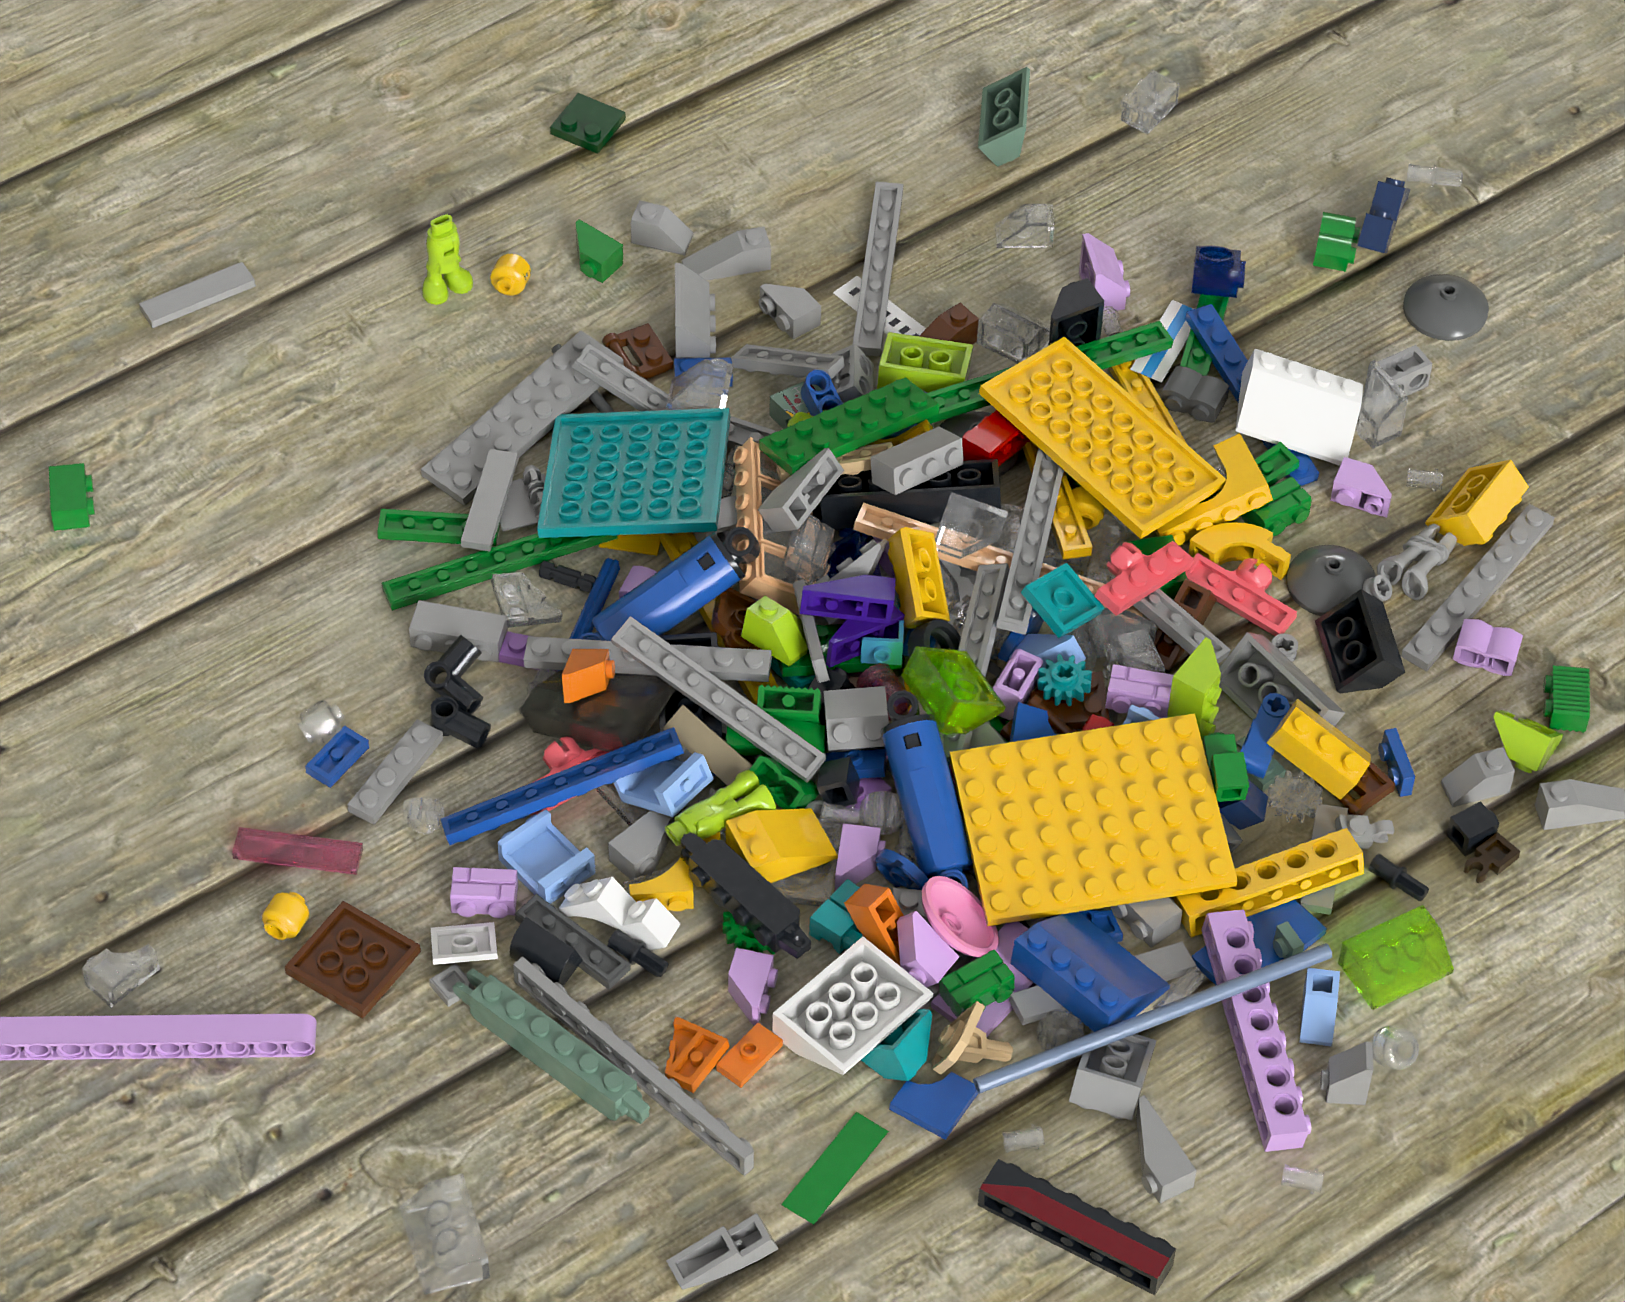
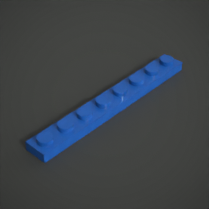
(1230, 364)
(561, 786)

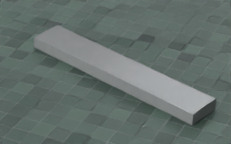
(1166, 962)

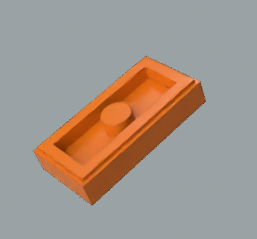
(749, 1055)

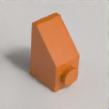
(586, 673)

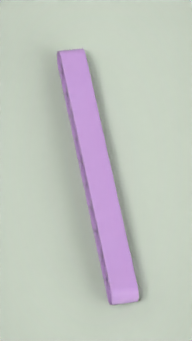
(157, 1036)

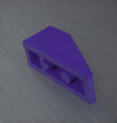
(852, 598)
(848, 639)

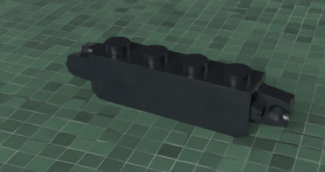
(745, 894)

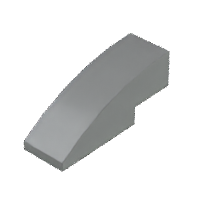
(722, 1253)

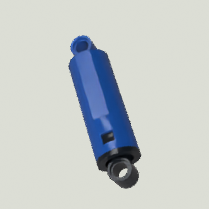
(680, 586)
(926, 791)

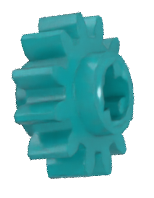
(1064, 680)

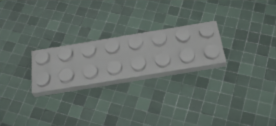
(515, 420)

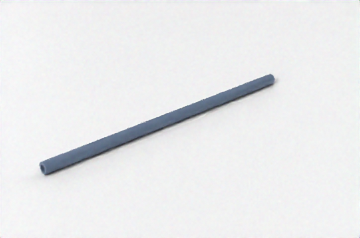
(1152, 1018)

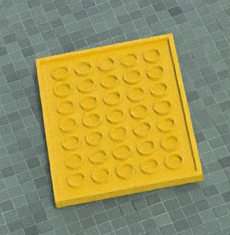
(1092, 819)

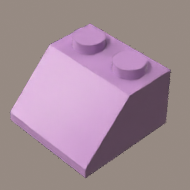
(1103, 271)

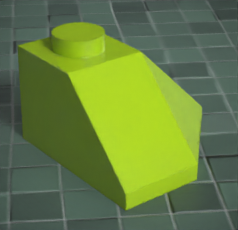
(775, 629)
(1526, 741)

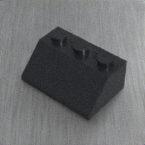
(1077, 314)
(1360, 644)

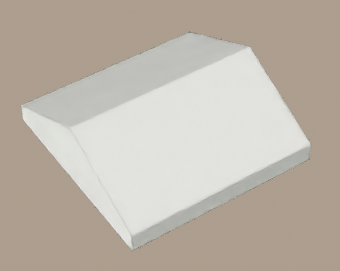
(463, 943)

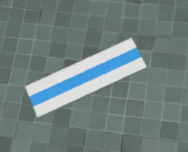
(1158, 364)

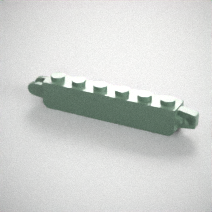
(552, 1048)

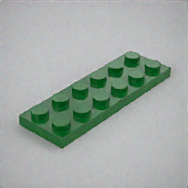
(850, 425)

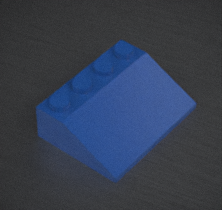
(1086, 970)

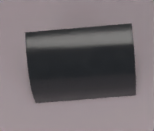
(545, 950)

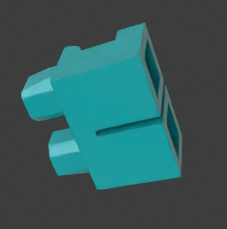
(833, 920)

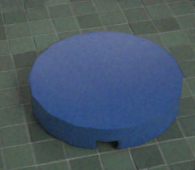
(900, 870)

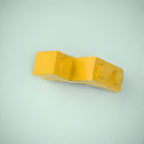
(671, 888)

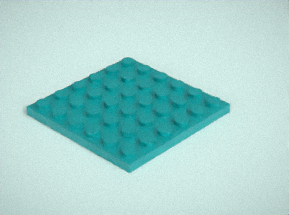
(635, 473)

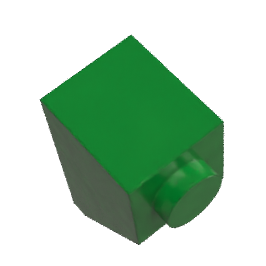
(597, 252)

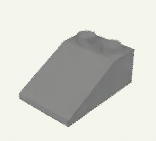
(1113, 1076)

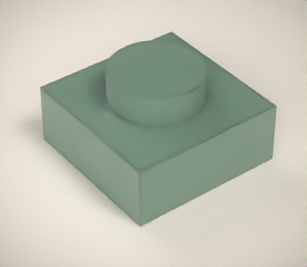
(1286, 941)

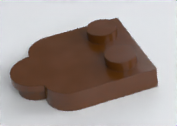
(729, 618)
(1079, 712)

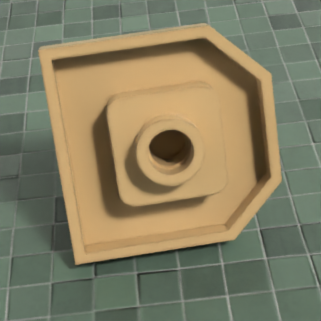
(967, 1043)

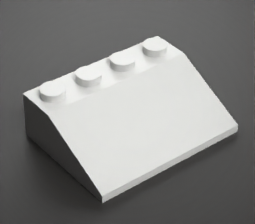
(1298, 406)
(849, 1008)

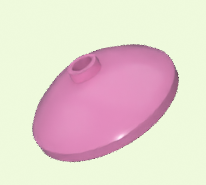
(958, 917)

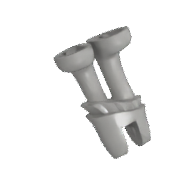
(1420, 549)

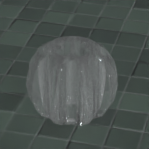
(883, 811)
(1058, 1029)

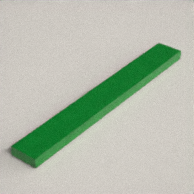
(481, 566)

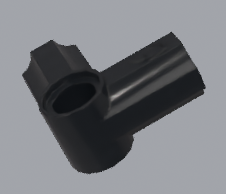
(455, 664)

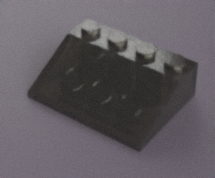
(601, 720)

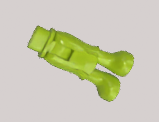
(444, 259)
(711, 814)

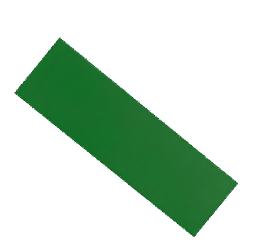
(834, 1168)

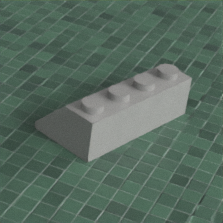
(1261, 669)

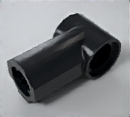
(458, 722)

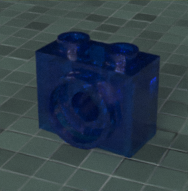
(1217, 271)

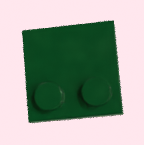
(587, 123)

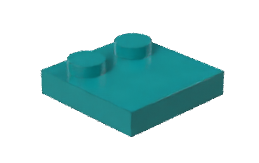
(1062, 600)

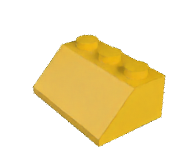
(1479, 502)
(918, 577)
(1320, 749)

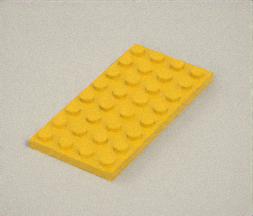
(1102, 437)

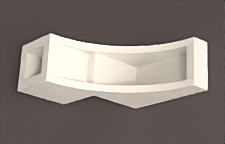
(611, 904)

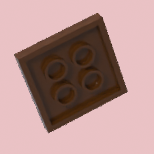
(352, 959)

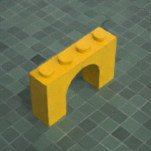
(1242, 492)

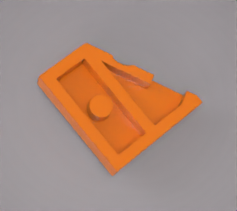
(693, 1054)

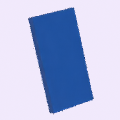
(1264, 927)

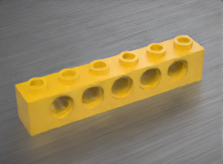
(1278, 879)

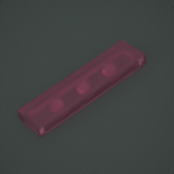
(297, 850)

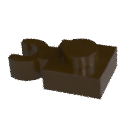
(1492, 855)

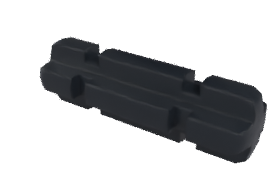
(566, 576)

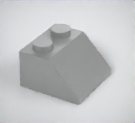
(855, 718)

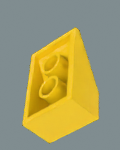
(780, 841)

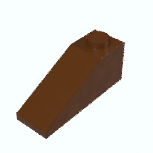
(954, 325)
(1196, 602)

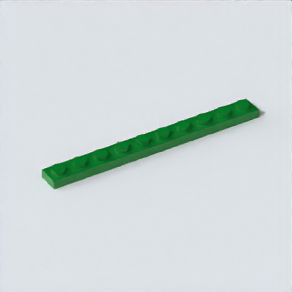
(1103, 352)

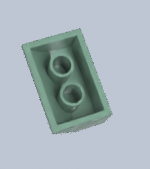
(1004, 117)

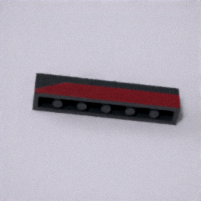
(1076, 1226)

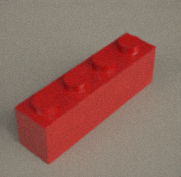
(993, 439)

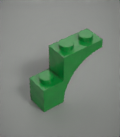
(1226, 767)

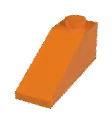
(876, 917)

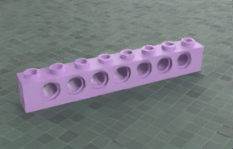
(1275, 1129)

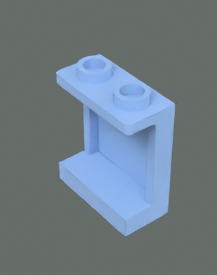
(667, 785)
(545, 858)

